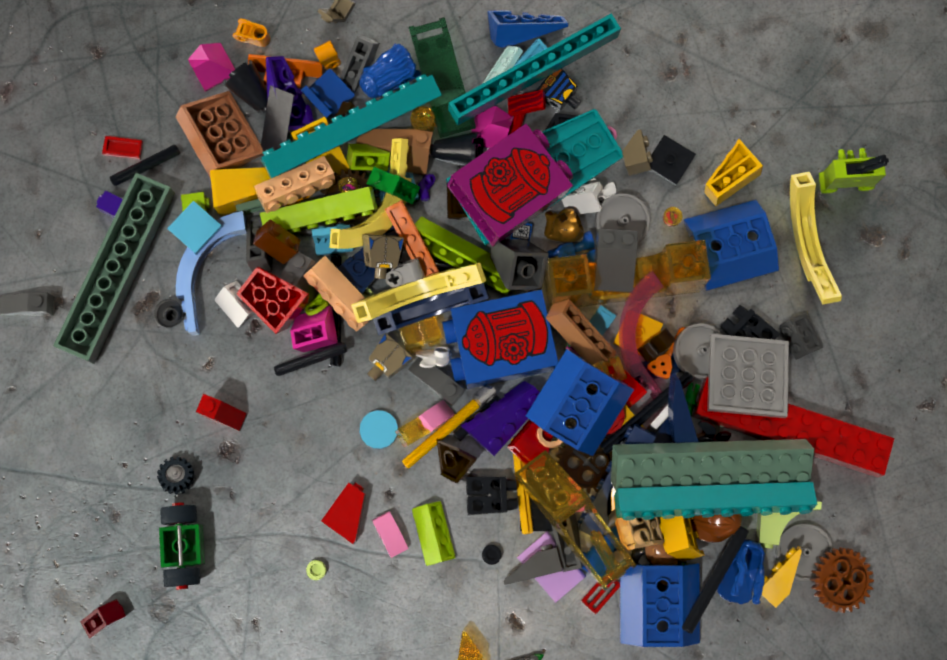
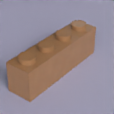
(579, 332)

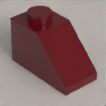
(103, 618)

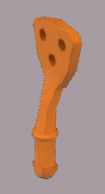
(666, 359)

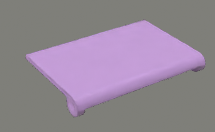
(557, 583)

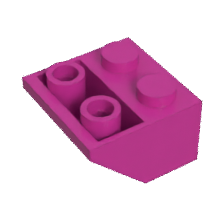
(314, 331)

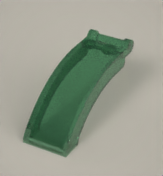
(437, 58)

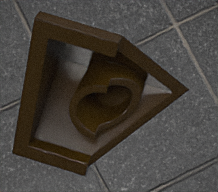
(453, 461)

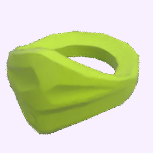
(318, 302)

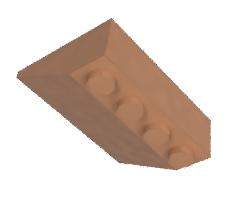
(219, 132)

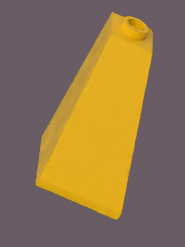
(235, 187)

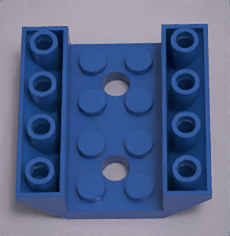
(739, 256)
(566, 397)
(645, 606)

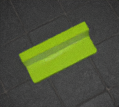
(433, 533)

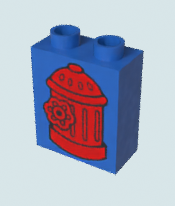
(501, 340)

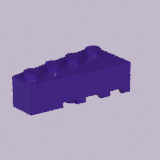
(502, 419)

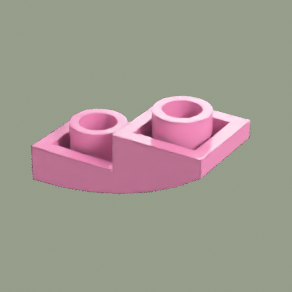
(436, 416)
(390, 534)

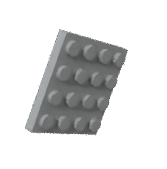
(748, 376)

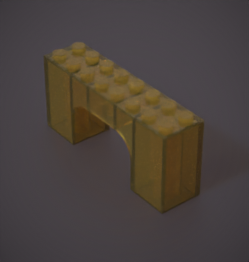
(679, 267)

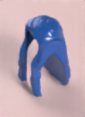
(388, 72)
(745, 575)

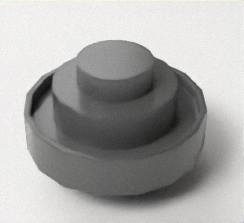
(168, 313)

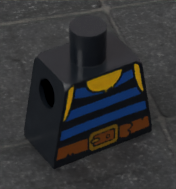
(560, 90)

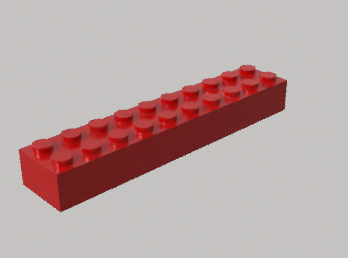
(830, 438)

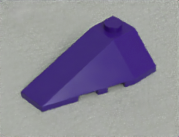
(281, 77)

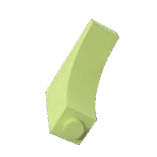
(771, 527)

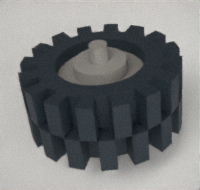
(175, 475)

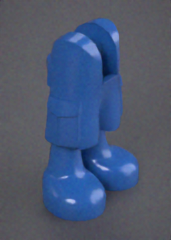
(570, 249)

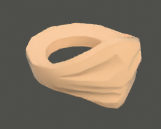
(553, 444)

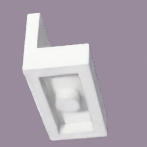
(584, 199)
(233, 305)

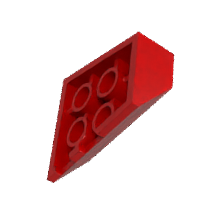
(273, 299)

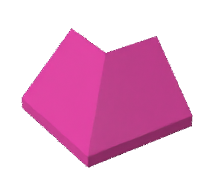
(211, 65)
(493, 125)

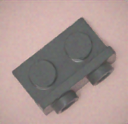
(801, 336)

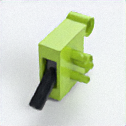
(853, 172)

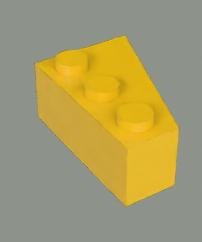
(733, 174)
(680, 538)

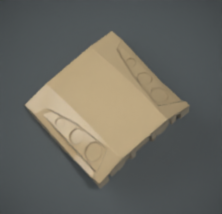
(639, 533)

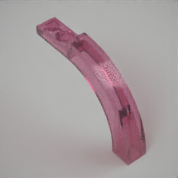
(636, 300)

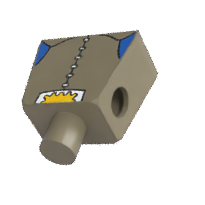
(381, 252)
(388, 358)

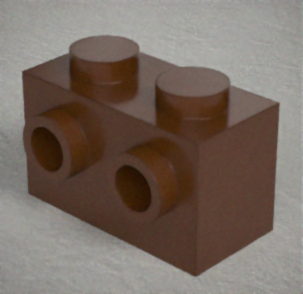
(276, 241)

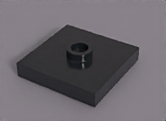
(670, 160)

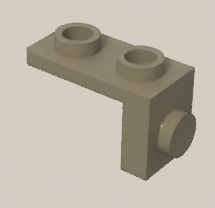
(338, 11)

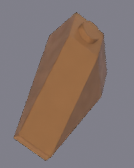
(418, 142)

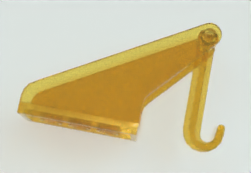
(561, 497)

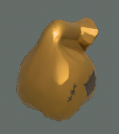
(563, 226)

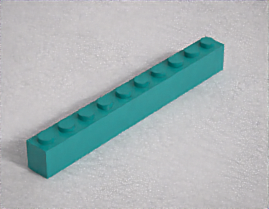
(534, 69)
(348, 127)
(714, 500)

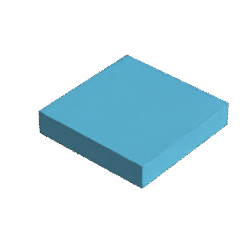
(194, 227)

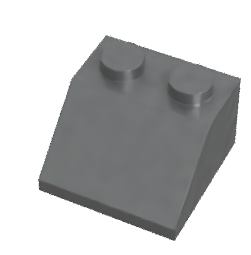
(295, 272)

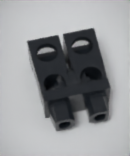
(749, 325)
(496, 495)

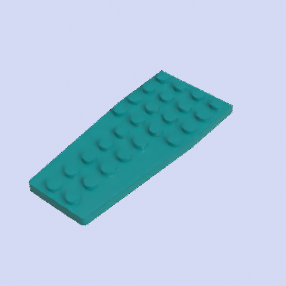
(585, 148)

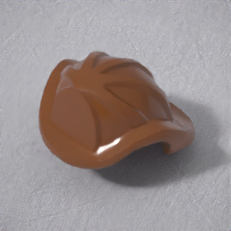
(716, 527)

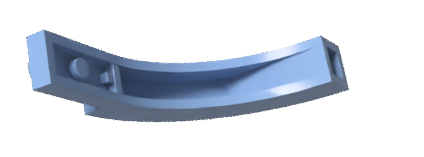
(232, 226)

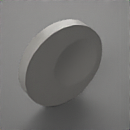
(623, 213)
(692, 349)
(813, 543)

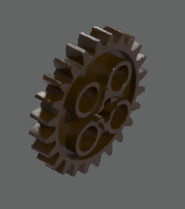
(334, 189)
(577, 472)

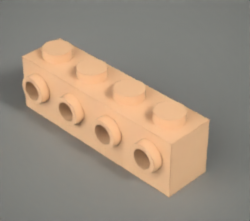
(295, 184)
(335, 290)

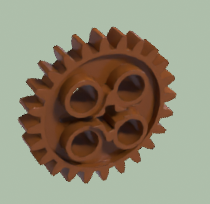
(855, 588)

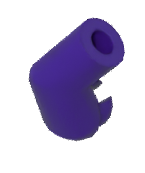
(425, 184)

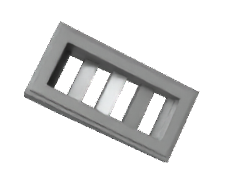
(484, 395)

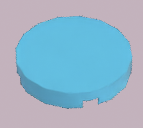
(378, 429)

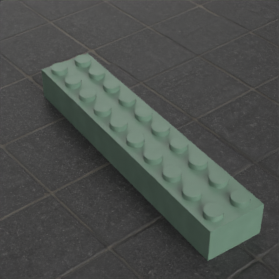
(114, 268)
(711, 463)

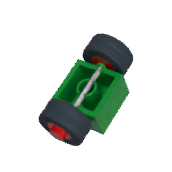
(181, 545)

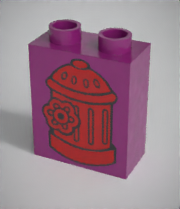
(510, 183)

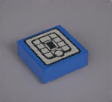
(523, 232)

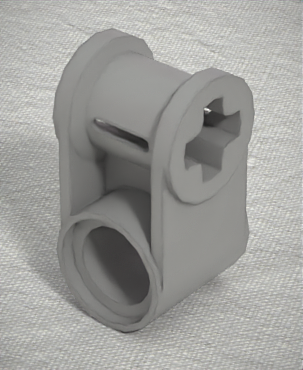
(407, 272)

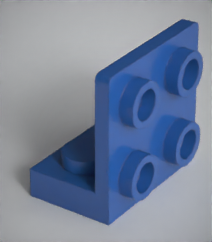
(328, 93)

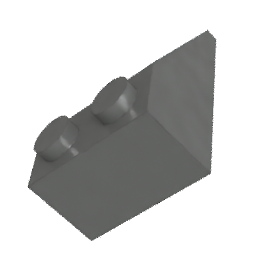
(615, 260)

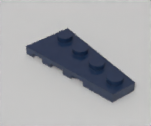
(356, 270)

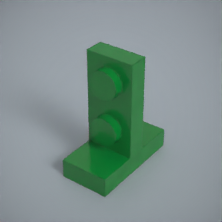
(393, 185)

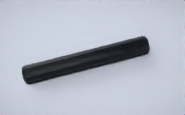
(144, 165)
(310, 359)

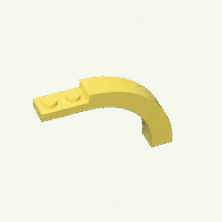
(379, 221)
(806, 238)
(410, 292)

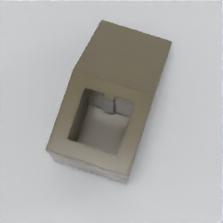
(636, 155)

